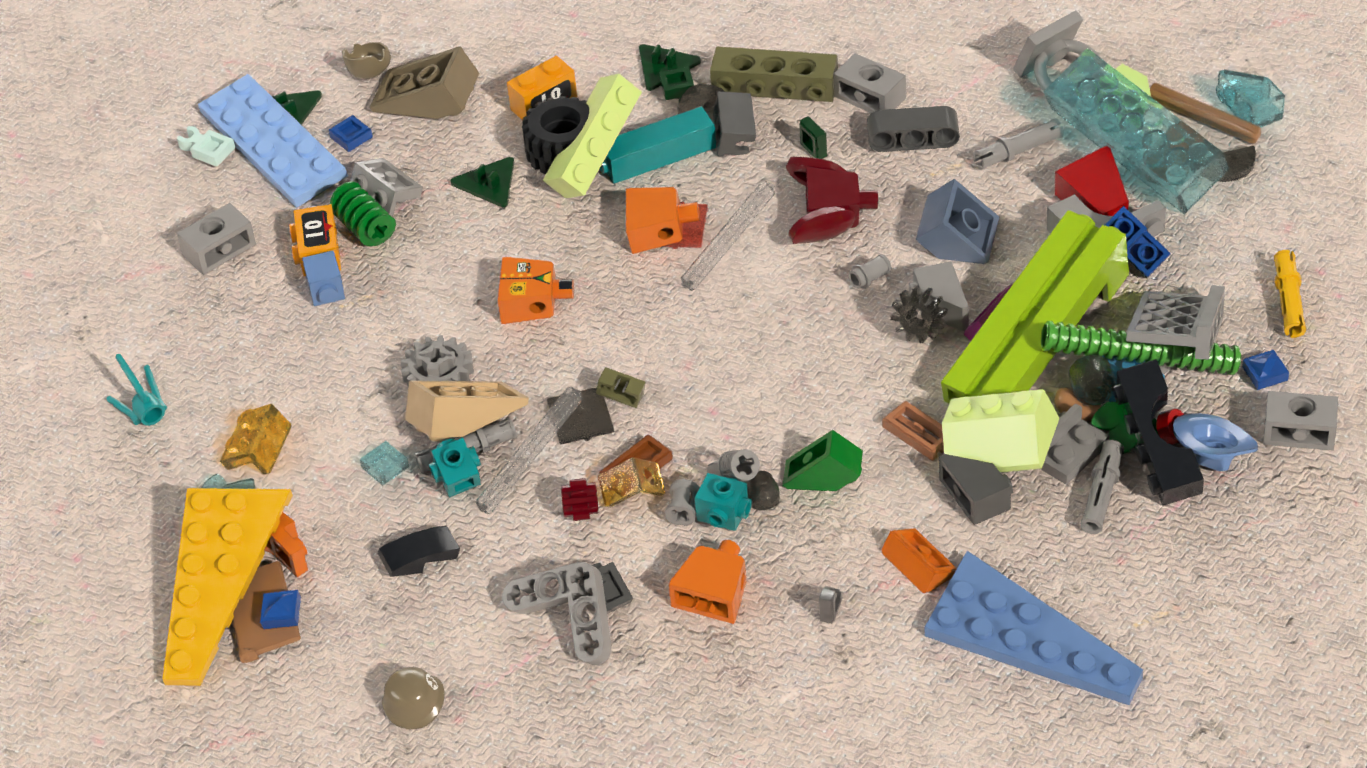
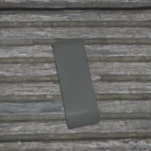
(913, 128)

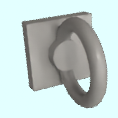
(1049, 47)

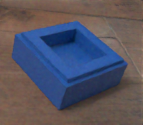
(350, 133)

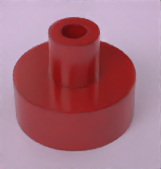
(1165, 425)

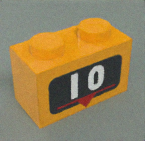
(542, 82)
(314, 233)

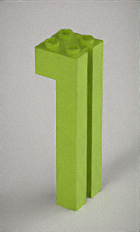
(1055, 287)

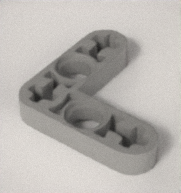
(570, 593)

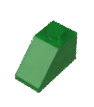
(824, 464)

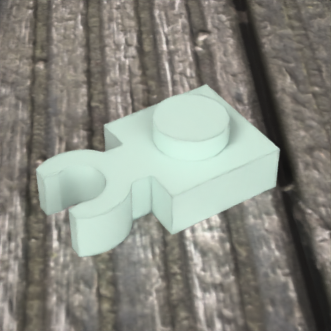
(208, 147)

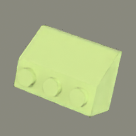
(1001, 429)

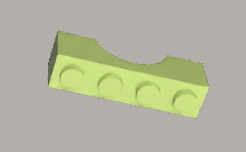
(581, 160)

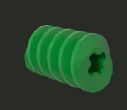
(362, 214)

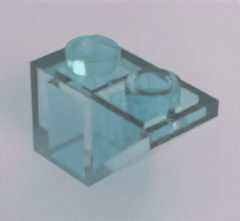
(1251, 97)

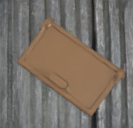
(246, 622)

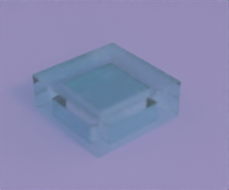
(384, 463)

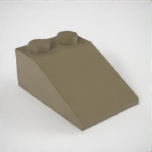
(428, 86)

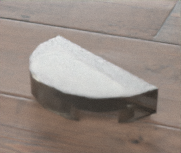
(698, 96)
(1240, 163)

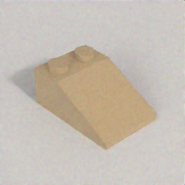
(459, 407)

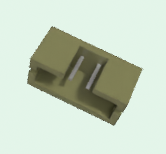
(620, 387)

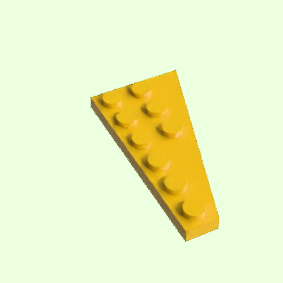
(216, 562)

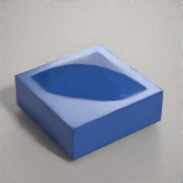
(1265, 369)
(280, 609)

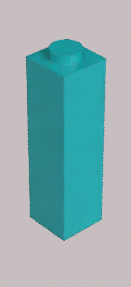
(659, 144)

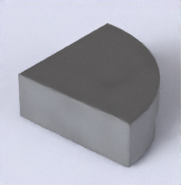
(829, 604)

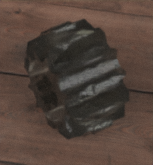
(930, 312)

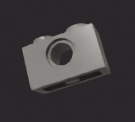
(869, 84)
(216, 238)
(1301, 420)

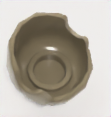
(367, 59)

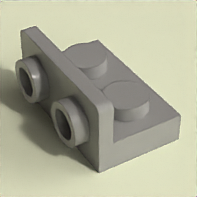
(385, 183)
(1072, 445)

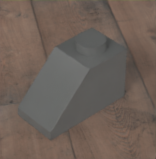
(976, 486)

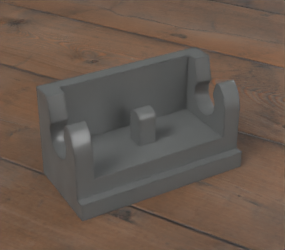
(733, 122)

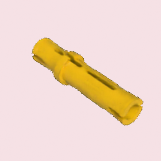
(1288, 283)

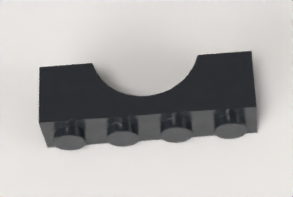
(1171, 468)

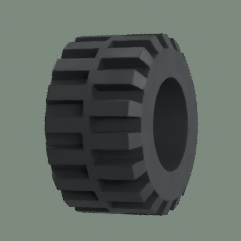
(552, 128)

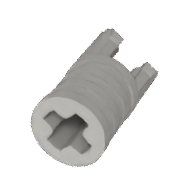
(736, 463)

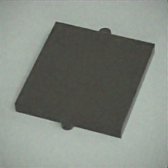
(587, 420)

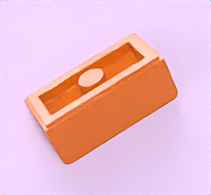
(917, 559)

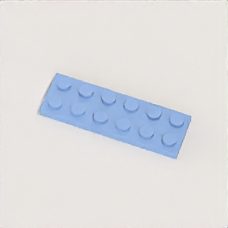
(273, 140)

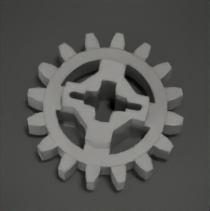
(437, 361)

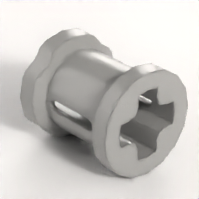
(682, 502)

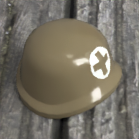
(412, 698)

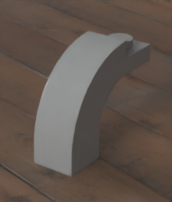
(1150, 216)

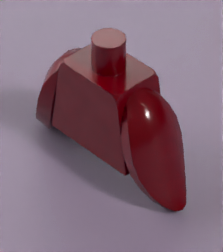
(831, 199)

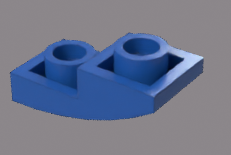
(1142, 247)

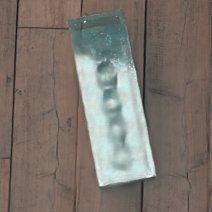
(1137, 129)

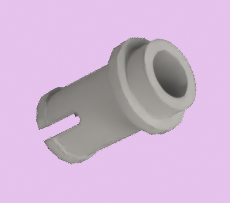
(864, 274)

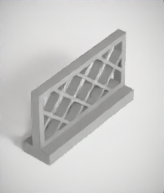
(1179, 320)

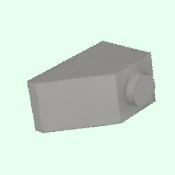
(944, 283)

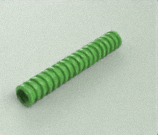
(1115, 344)

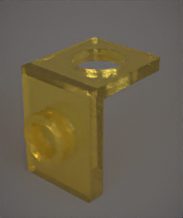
(628, 480)

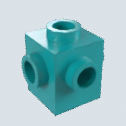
(455, 466)
(722, 502)

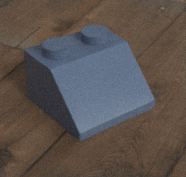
(957, 225)

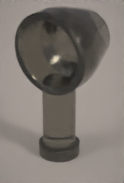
(763, 491)

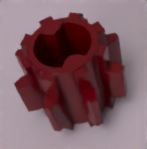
(579, 499)

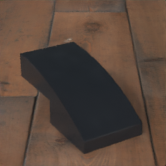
(411, 552)

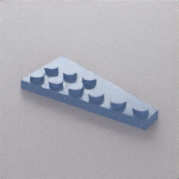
(1010, 625)

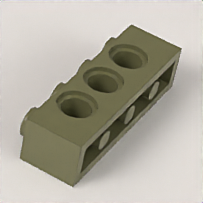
(775, 73)

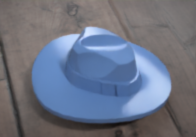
(1213, 439)

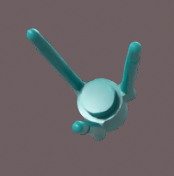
(146, 406)

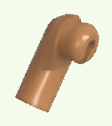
(1066, 399)

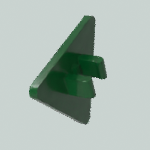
(659, 59)
(299, 104)
(488, 181)

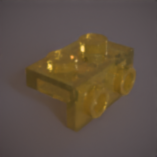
(257, 439)

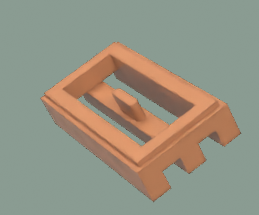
(914, 433)

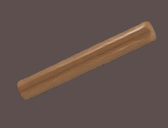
(1205, 113)

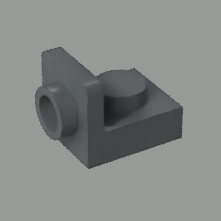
(615, 589)

